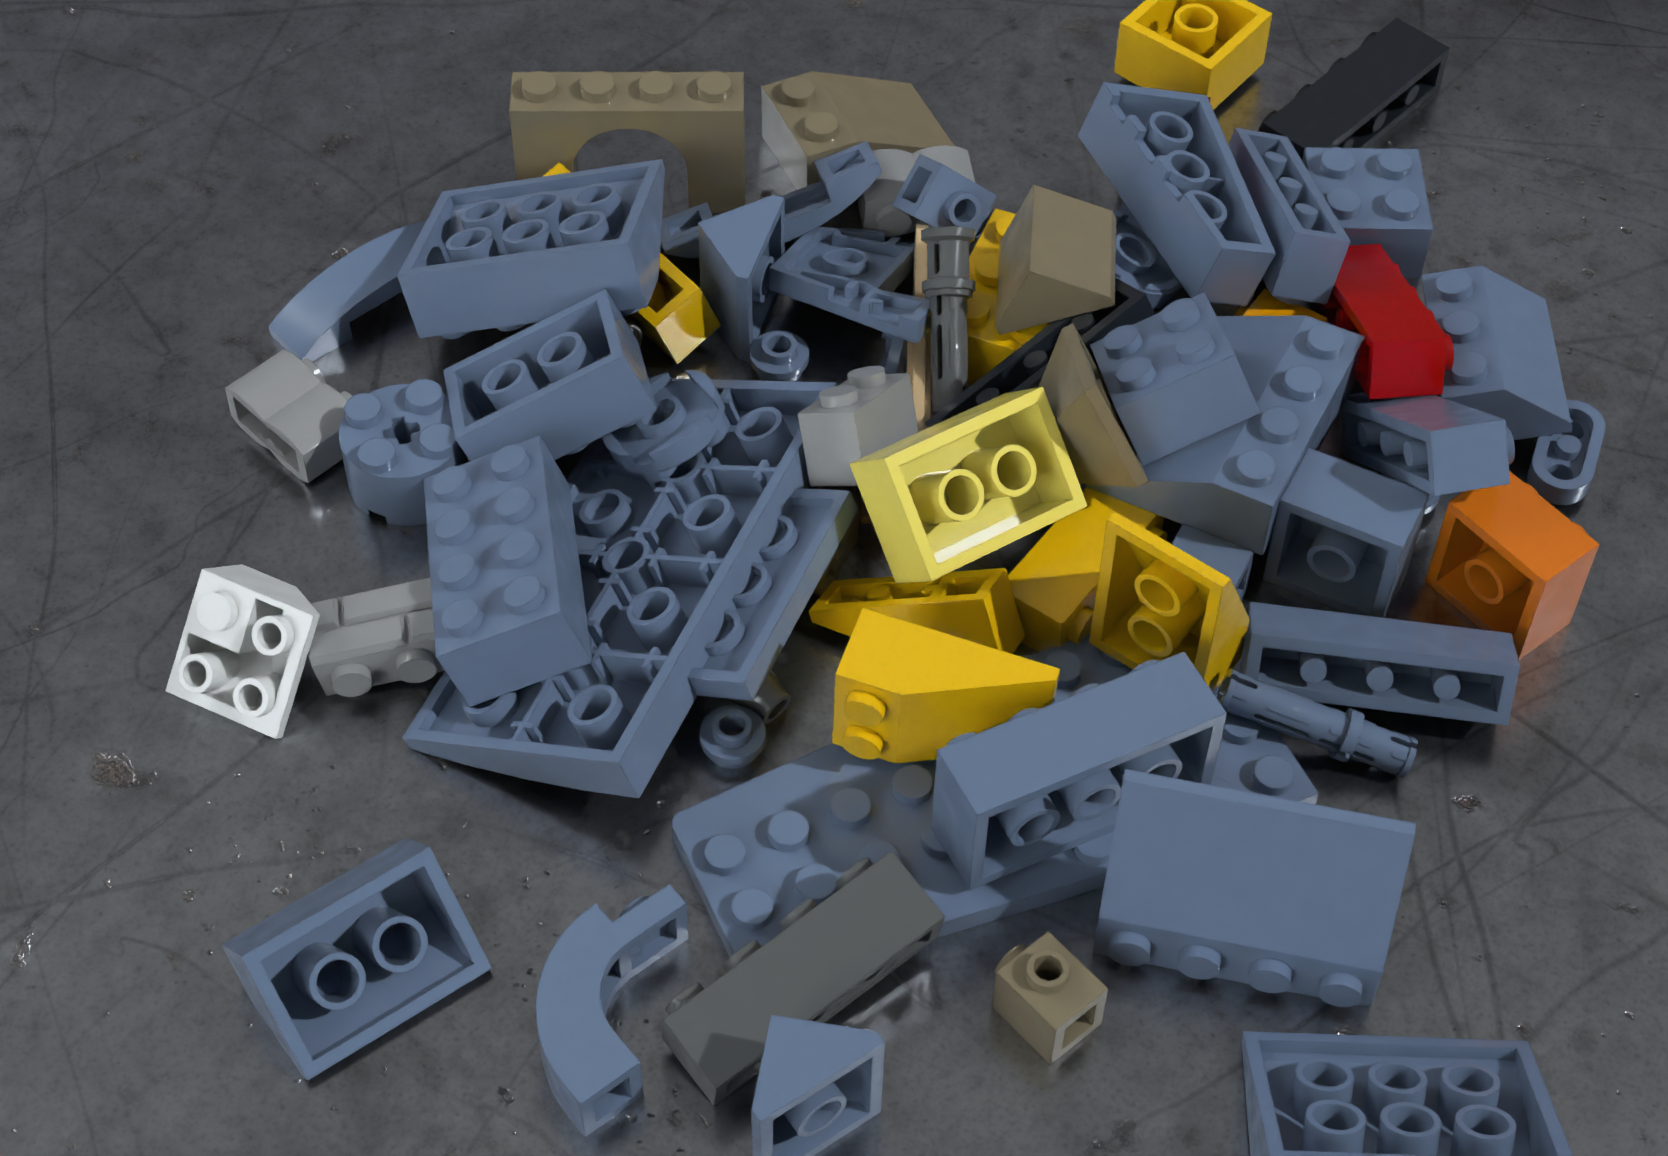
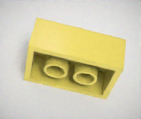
(968, 485)

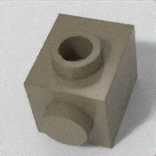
(1048, 996)

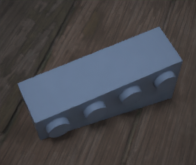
(1181, 187)

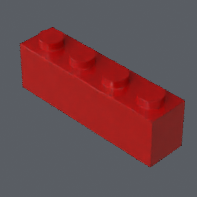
(1403, 343)

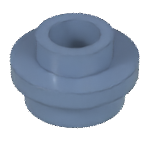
(779, 356)
(732, 750)

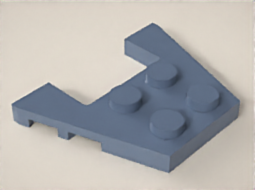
(855, 278)

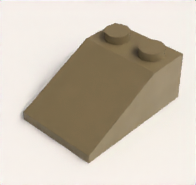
(831, 112)

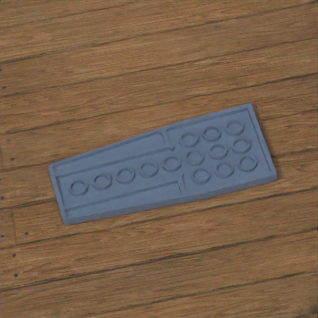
(810, 820)

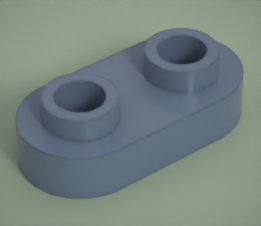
(1567, 461)

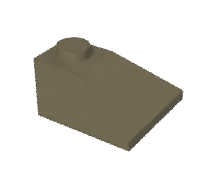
(1087, 416)

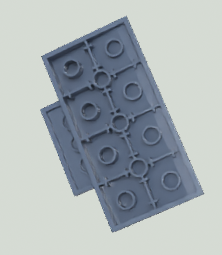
(682, 599)

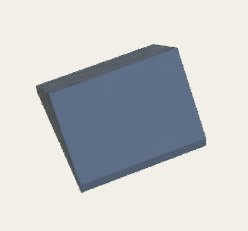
(735, 268)
(814, 1086)

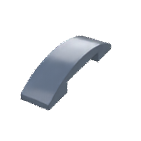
(842, 181)
(355, 284)

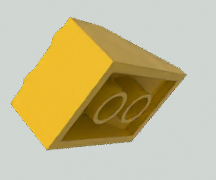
(1164, 603)
(918, 688)

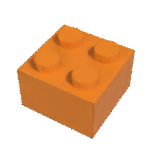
(1511, 562)

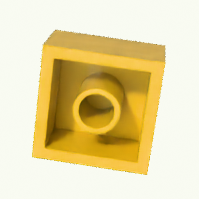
(1193, 45)

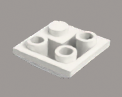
(244, 647)

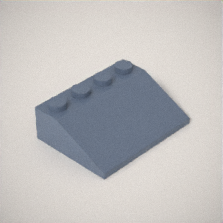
(535, 248)
(1237, 476)
(1252, 888)
(1396, 1097)

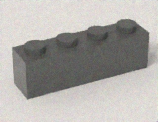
(803, 973)

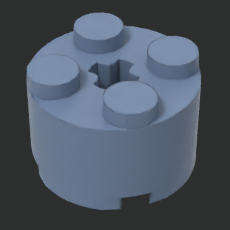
(395, 442)

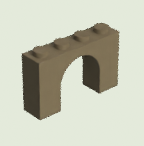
(693, 110)

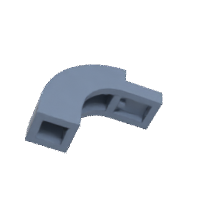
(593, 958)

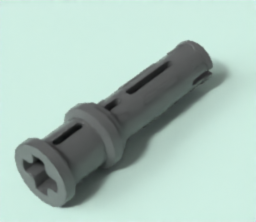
(948, 292)

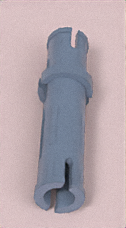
(1337, 731)

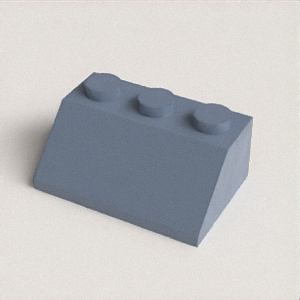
(1501, 350)
(357, 956)

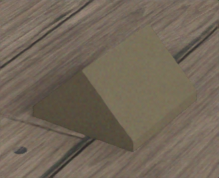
(1055, 261)

